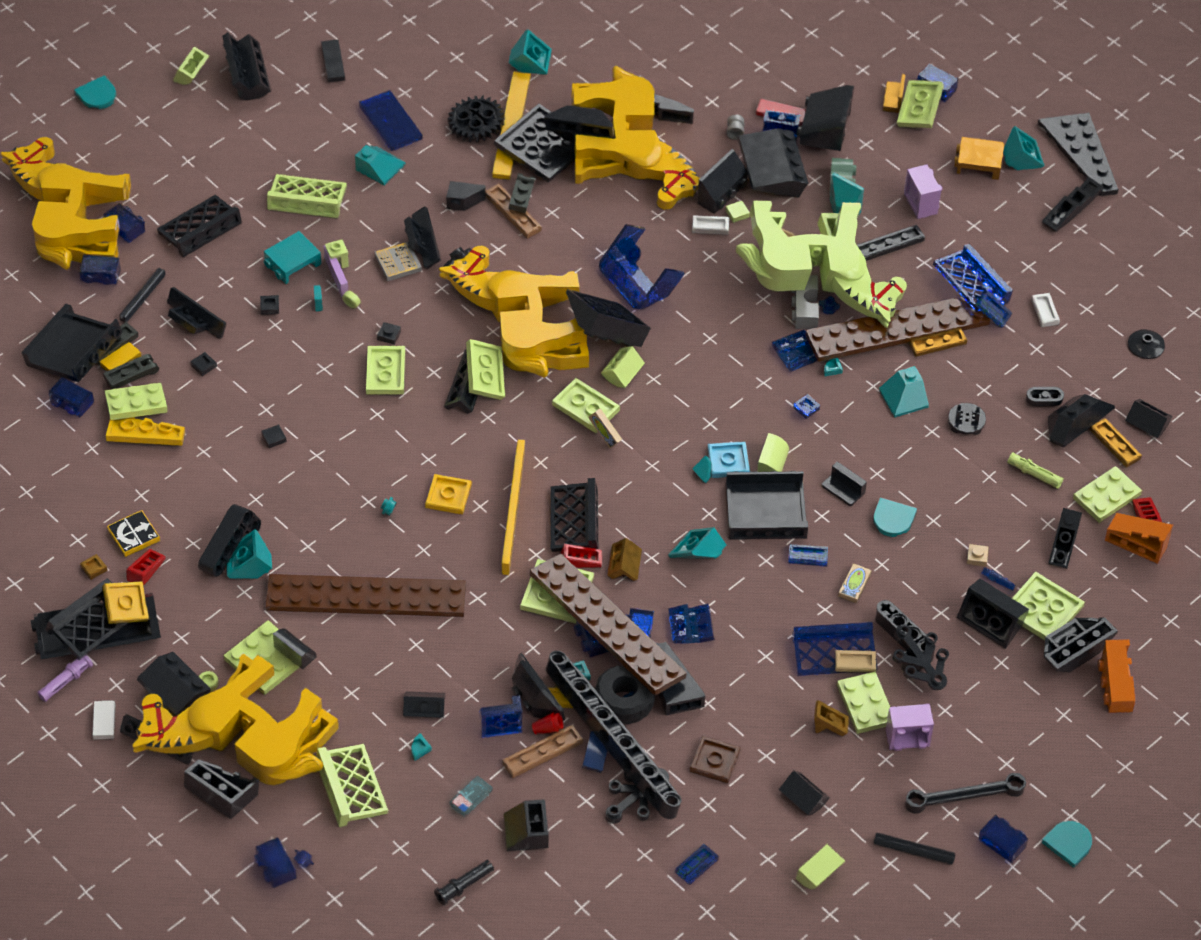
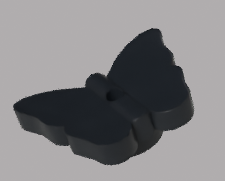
(457, 254)

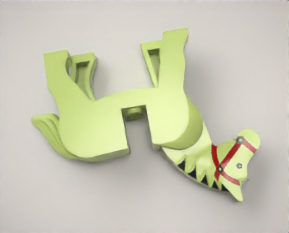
(788, 261)

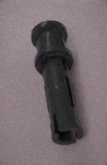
(456, 886)

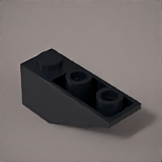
(1065, 538)

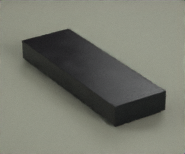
(333, 60)

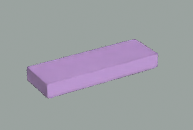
(336, 272)

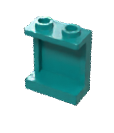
(291, 256)

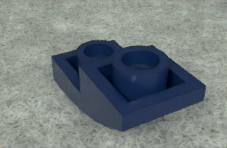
(594, 754)

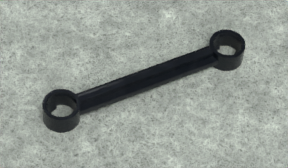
(965, 793)

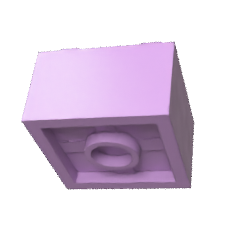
(922, 191)
(909, 727)

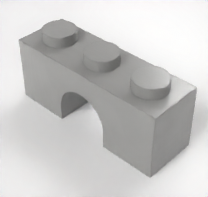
(806, 313)

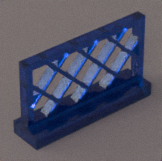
(983, 273)
(829, 634)

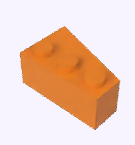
(1139, 536)
(1116, 677)

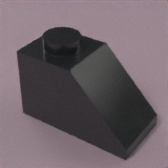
(464, 195)

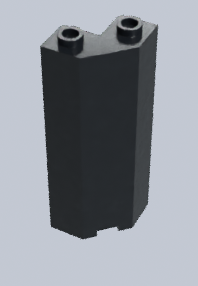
(134, 632)

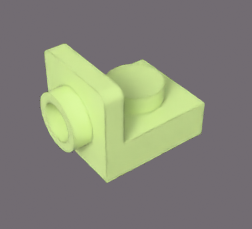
(338, 250)

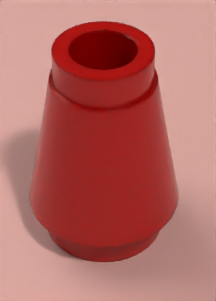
(548, 724)

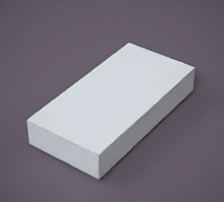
(710, 225)
(1045, 310)
(104, 720)

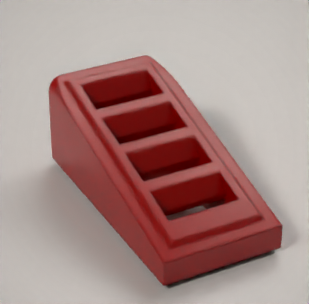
(1152, 509)
(571, 551)
(133, 572)

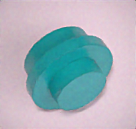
(388, 506)

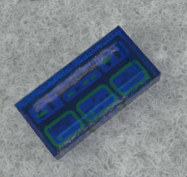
(993, 308)
(808, 555)
(696, 864)

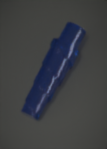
(998, 578)

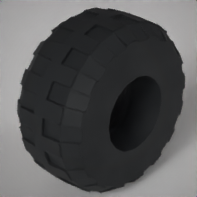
(628, 709)

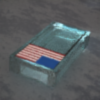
(471, 796)

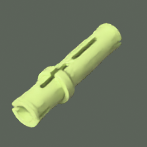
(1031, 468)

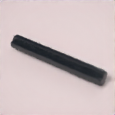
(142, 295)
(914, 848)

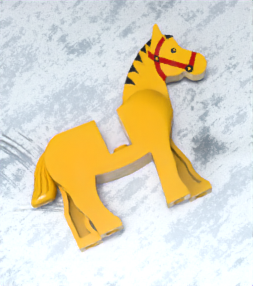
(635, 146)
(65, 191)
(518, 305)
(266, 749)

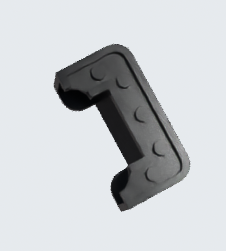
(826, 118)

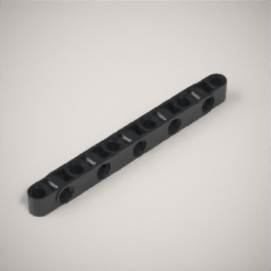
(613, 735)

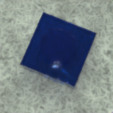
(806, 406)

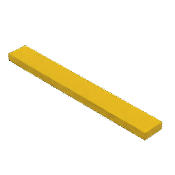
(513, 113)
(513, 507)

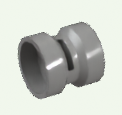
(735, 126)

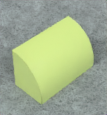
(190, 66)
(623, 367)
(773, 454)
(819, 867)

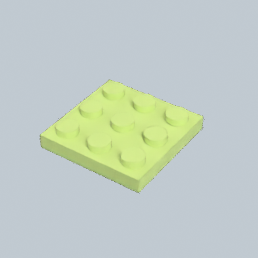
(541, 602)
(1047, 604)
(261, 643)

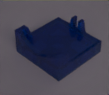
(501, 719)

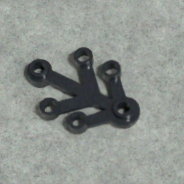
(920, 659)
(627, 802)

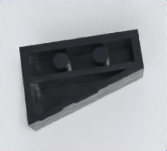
(220, 788)

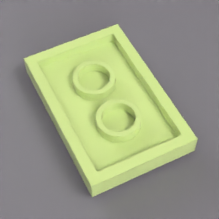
(920, 104)
(485, 369)
(385, 370)
(136, 401)
(582, 401)
(1107, 494)
(865, 701)

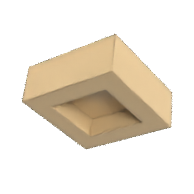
(977, 555)

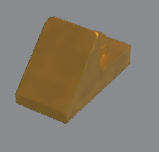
(830, 718)

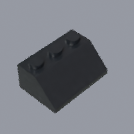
(722, 182)
(992, 612)
(173, 682)

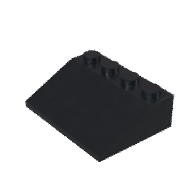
(773, 162)
(607, 319)

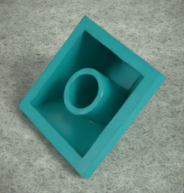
(530, 54)
(1022, 151)
(377, 164)
(844, 191)
(905, 392)
(699, 544)
(250, 558)

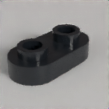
(1045, 396)

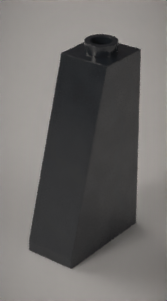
(685, 694)

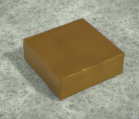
(93, 566)

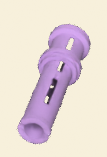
(71, 672)

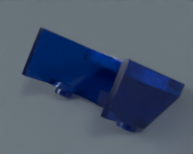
(628, 279)

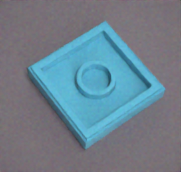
(728, 458)

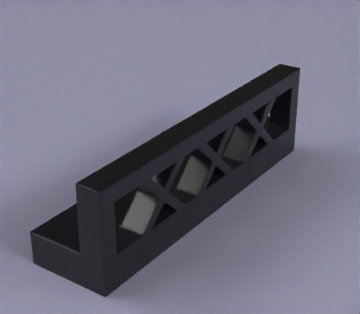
(460, 389)

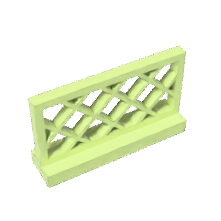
(304, 202)
(335, 790)

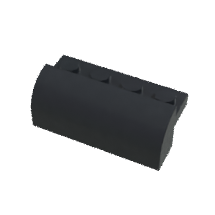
(246, 66)

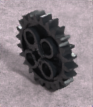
(476, 118)

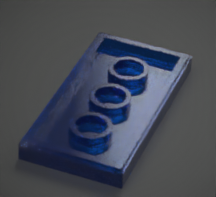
(390, 120)

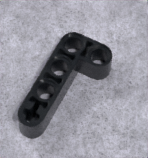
(226, 539)
(889, 616)

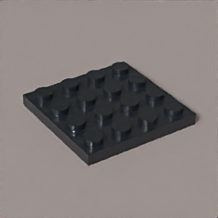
(535, 146)

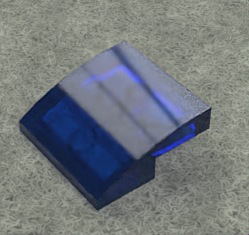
(794, 350)
(691, 624)

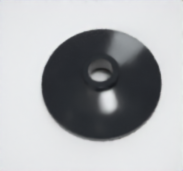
(1146, 344)

